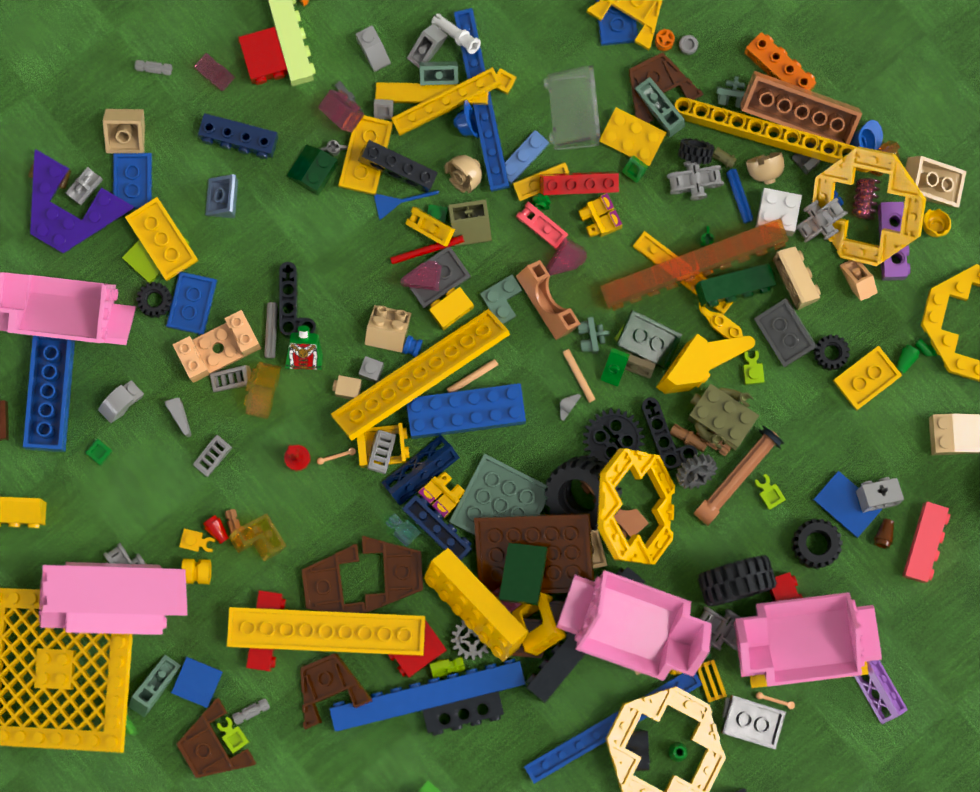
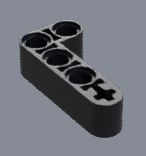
(292, 299)
(664, 433)

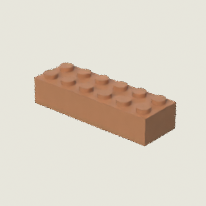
(800, 108)

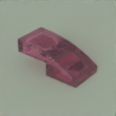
(214, 72)

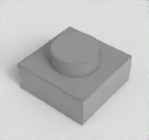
(383, 109)

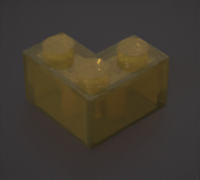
(262, 389)
(260, 534)

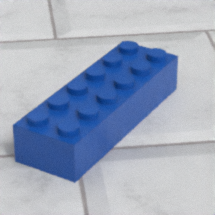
(49, 394)
(466, 411)

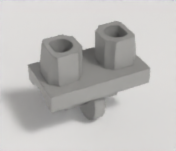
(84, 186)

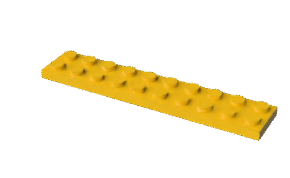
(420, 374)
(326, 631)

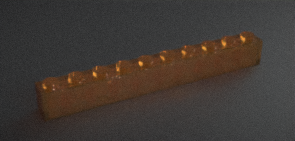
(695, 263)

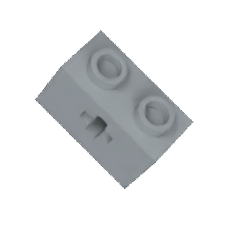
(879, 494)

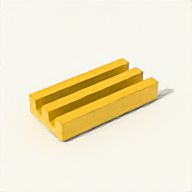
(717, 676)

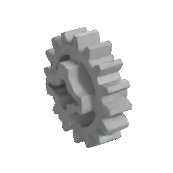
(472, 648)

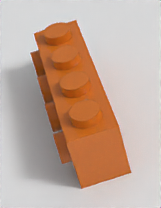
(777, 64)

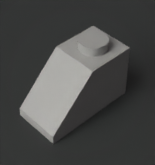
(427, 45)
(373, 48)

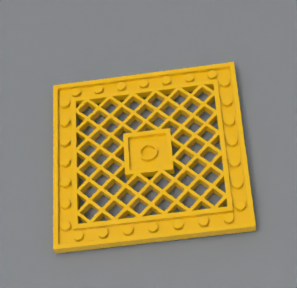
(57, 671)

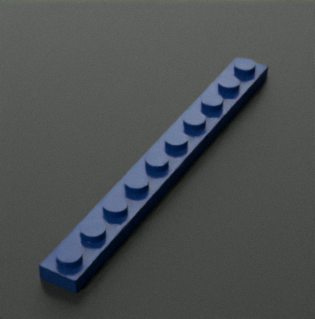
(484, 113)
(594, 736)

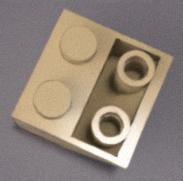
(387, 328)

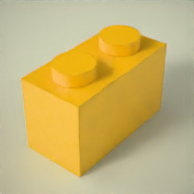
(451, 307)

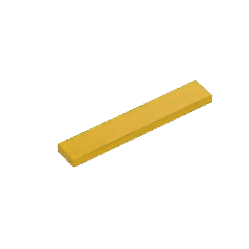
(417, 93)
(446, 101)
(659, 253)

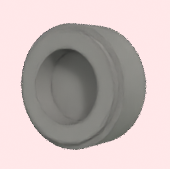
(688, 45)

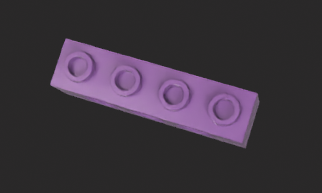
(890, 270)

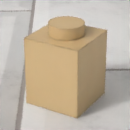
(347, 387)

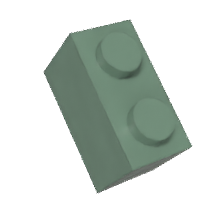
(438, 73)

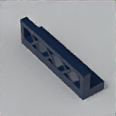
(422, 471)

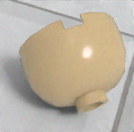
(766, 167)
(464, 173)

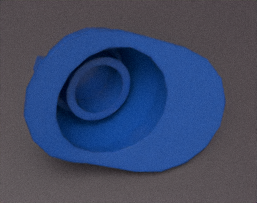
(466, 121)
(868, 136)

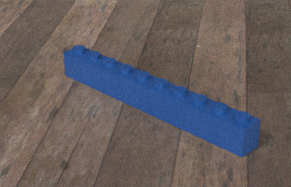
(428, 696)

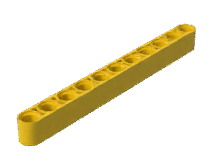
(766, 128)

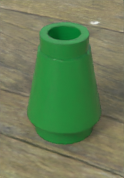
(907, 358)
(672, 752)

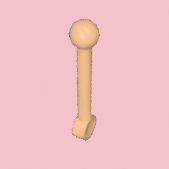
(351, 451)
(790, 705)

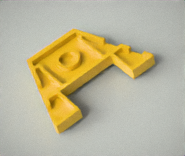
(643, 11)

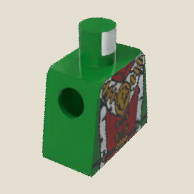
(304, 350)

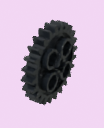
(628, 429)

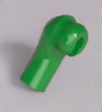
(927, 350)

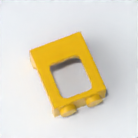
(366, 439)
(545, 634)

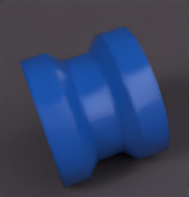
(412, 346)

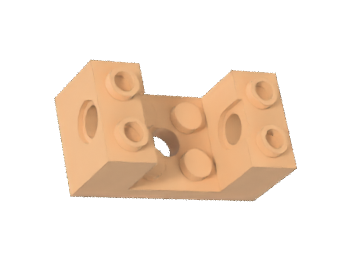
(198, 354)

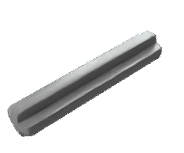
(271, 328)

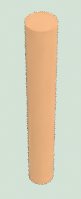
(473, 376)
(579, 376)

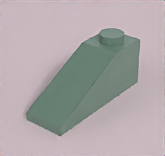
(660, 107)
(154, 686)

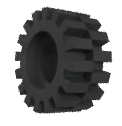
(696, 151)
(146, 292)
(831, 341)

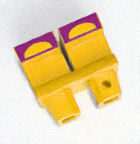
(603, 216)
(436, 488)

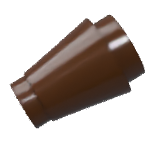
(884, 535)

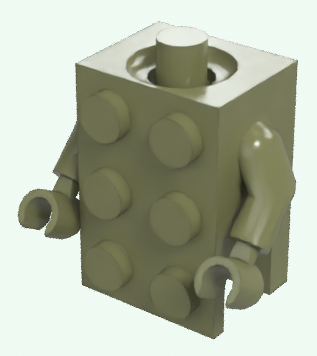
(721, 416)

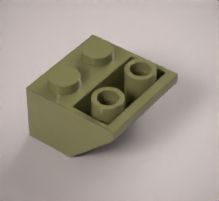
(471, 221)

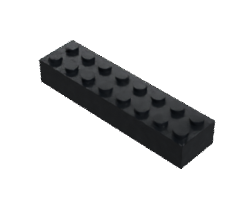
(564, 658)

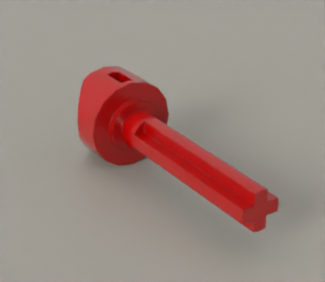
(297, 458)

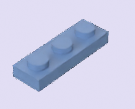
(525, 155)

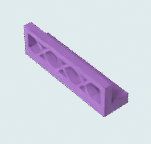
(882, 683)

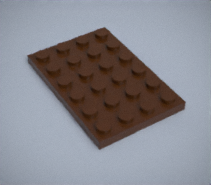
(563, 534)

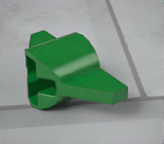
(707, 238)

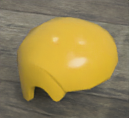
(936, 223)

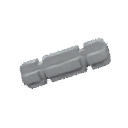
(153, 67)
(250, 711)

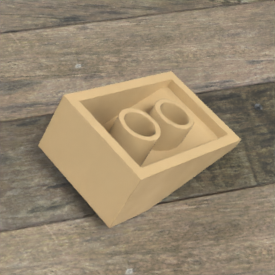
(937, 180)
(954, 434)

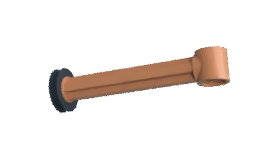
(710, 508)

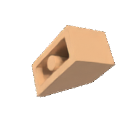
(859, 279)

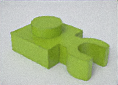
(753, 372)
(771, 494)
(442, 668)
(234, 737)

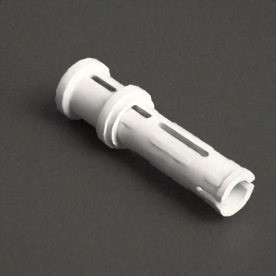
(461, 37)

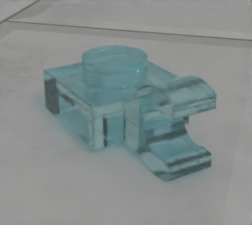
(405, 532)

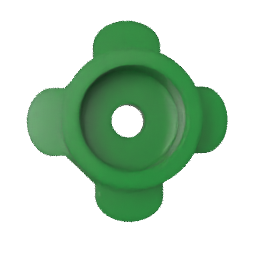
(541, 202)

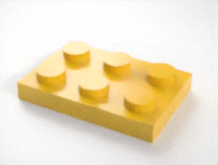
(632, 136)
(867, 378)

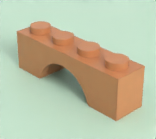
(535, 282)
(629, 521)

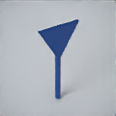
(386, 204)

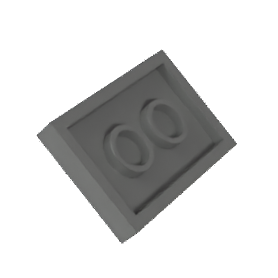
(452, 276)
(785, 332)

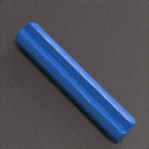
(739, 195)

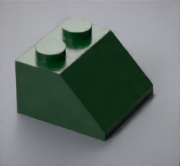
(313, 169)

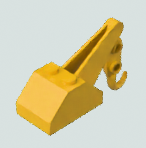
(699, 356)

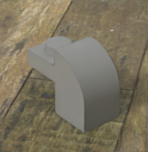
(119, 401)

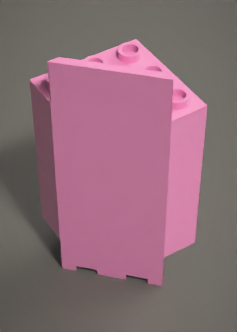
(63, 309)
(111, 597)
(634, 626)
(807, 639)

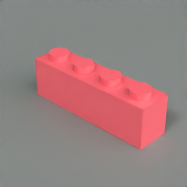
(925, 542)

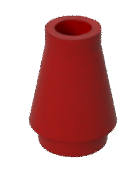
(216, 529)

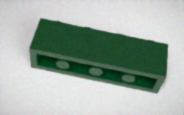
(735, 285)

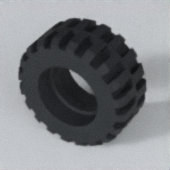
(559, 487)
(737, 580)

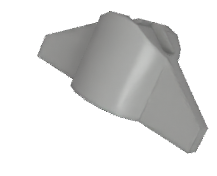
(334, 148)
(567, 405)

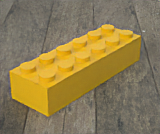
(475, 605)

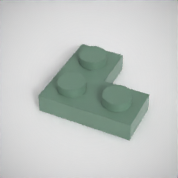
(497, 297)

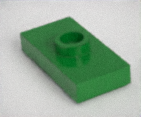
(615, 367)

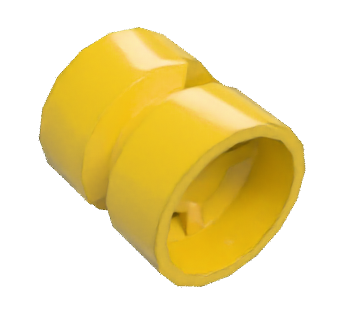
(197, 571)

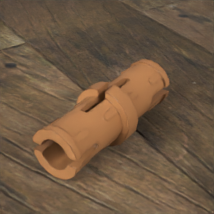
(689, 437)

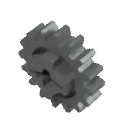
(696, 471)

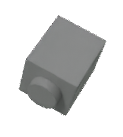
(371, 369)

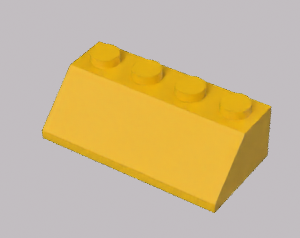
(22, 511)

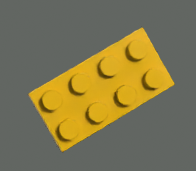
(355, 174)
(161, 238)

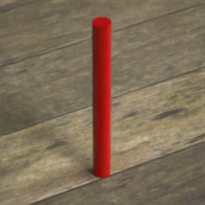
(425, 250)

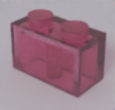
(341, 110)

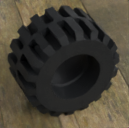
(833, 543)

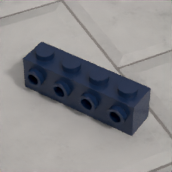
(238, 136)
(435, 528)

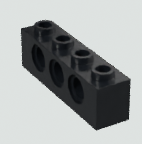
(397, 166)
(432, 715)

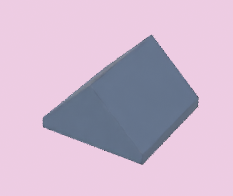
(222, 196)

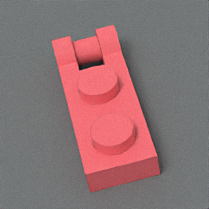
(542, 225)

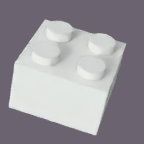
(778, 205)

